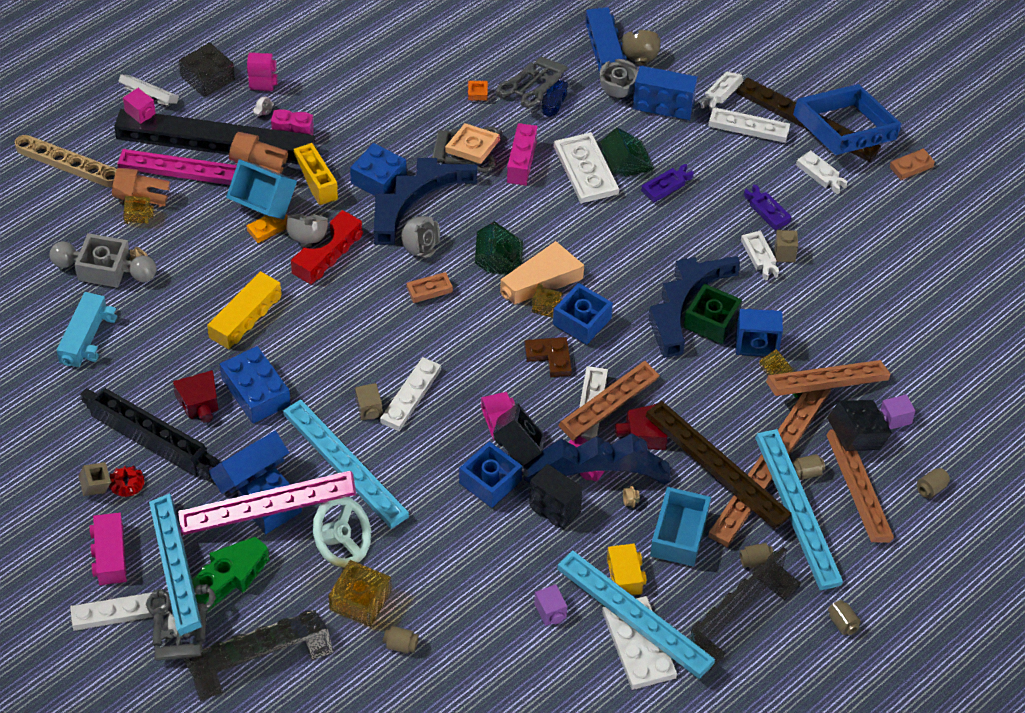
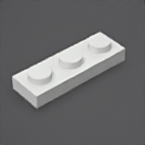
(163, 96)

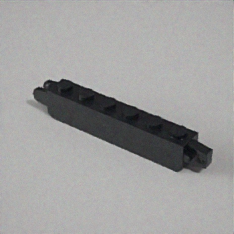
(149, 431)

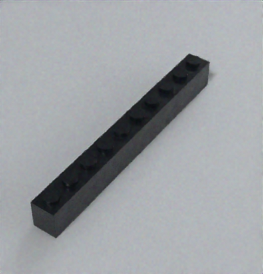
(202, 134)

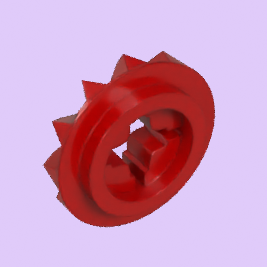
(135, 481)

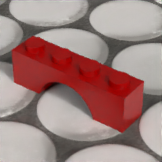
(312, 263)

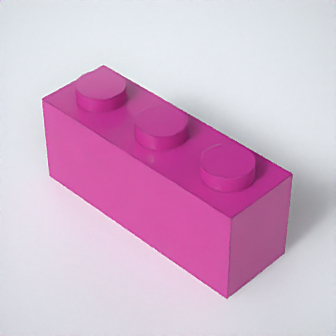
(522, 154)
(108, 549)

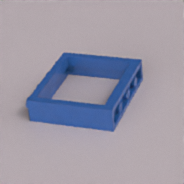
(809, 107)

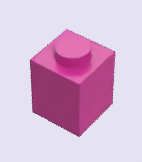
(139, 105)

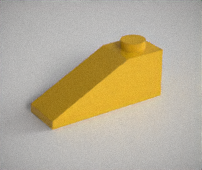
(318, 176)

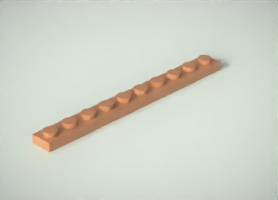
(790, 431)

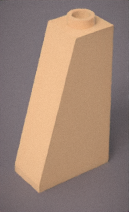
(551, 267)

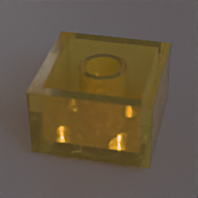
(360, 593)

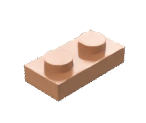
(912, 164)
(429, 287)

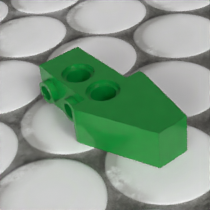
(241, 561)

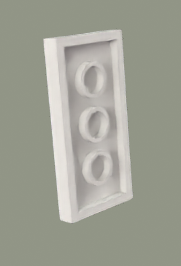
(586, 167)
(640, 658)

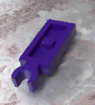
(666, 183)
(767, 208)

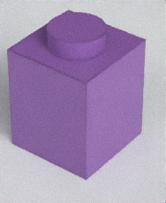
(897, 411)
(550, 605)

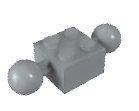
(102, 260)

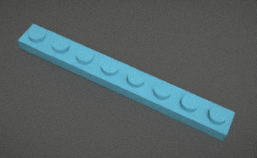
(343, 460)
(802, 516)
(175, 565)
(636, 614)

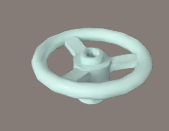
(340, 531)

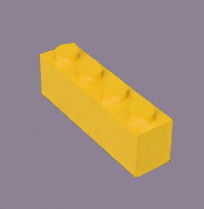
(244, 310)

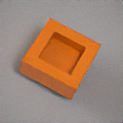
(478, 90)

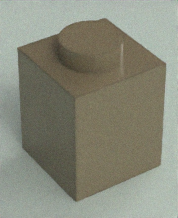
(786, 246)
(368, 401)
(94, 479)

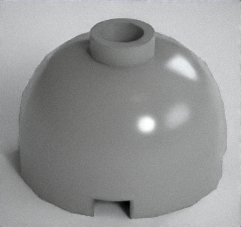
(618, 78)
(307, 228)
(420, 236)

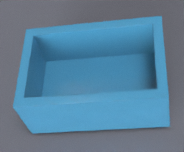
(261, 189)
(680, 526)

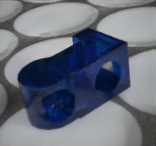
(554, 98)

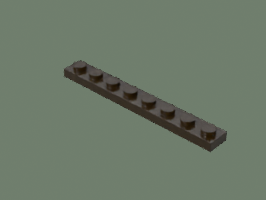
(785, 108)
(718, 465)

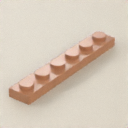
(827, 378)
(608, 400)
(861, 491)

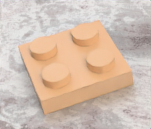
(472, 143)

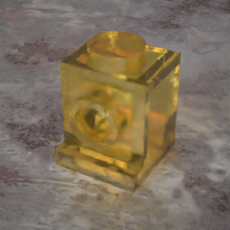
(137, 209)
(545, 301)
(774, 361)

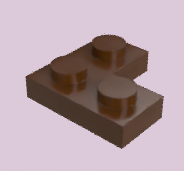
(553, 350)

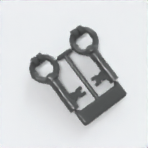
(550, 80)
(441, 142)
(178, 651)

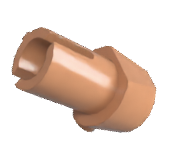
(250, 149)
(129, 183)

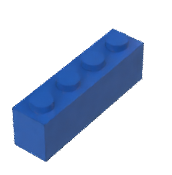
(603, 36)

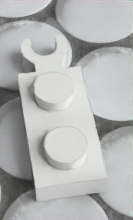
(721, 89)
(821, 171)
(760, 253)

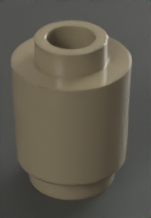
(809, 466)
(933, 482)
(755, 555)
(844, 617)
(401, 640)

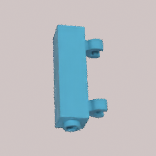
(82, 329)

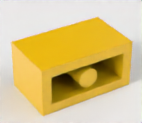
(625, 568)

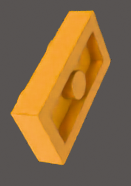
(266, 227)

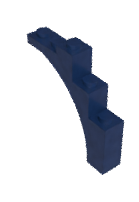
(409, 189)
(676, 295)
(626, 455)

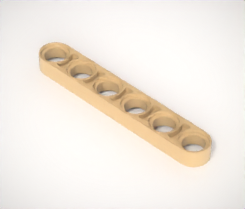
(65, 163)

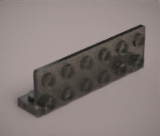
(769, 575)
(249, 646)

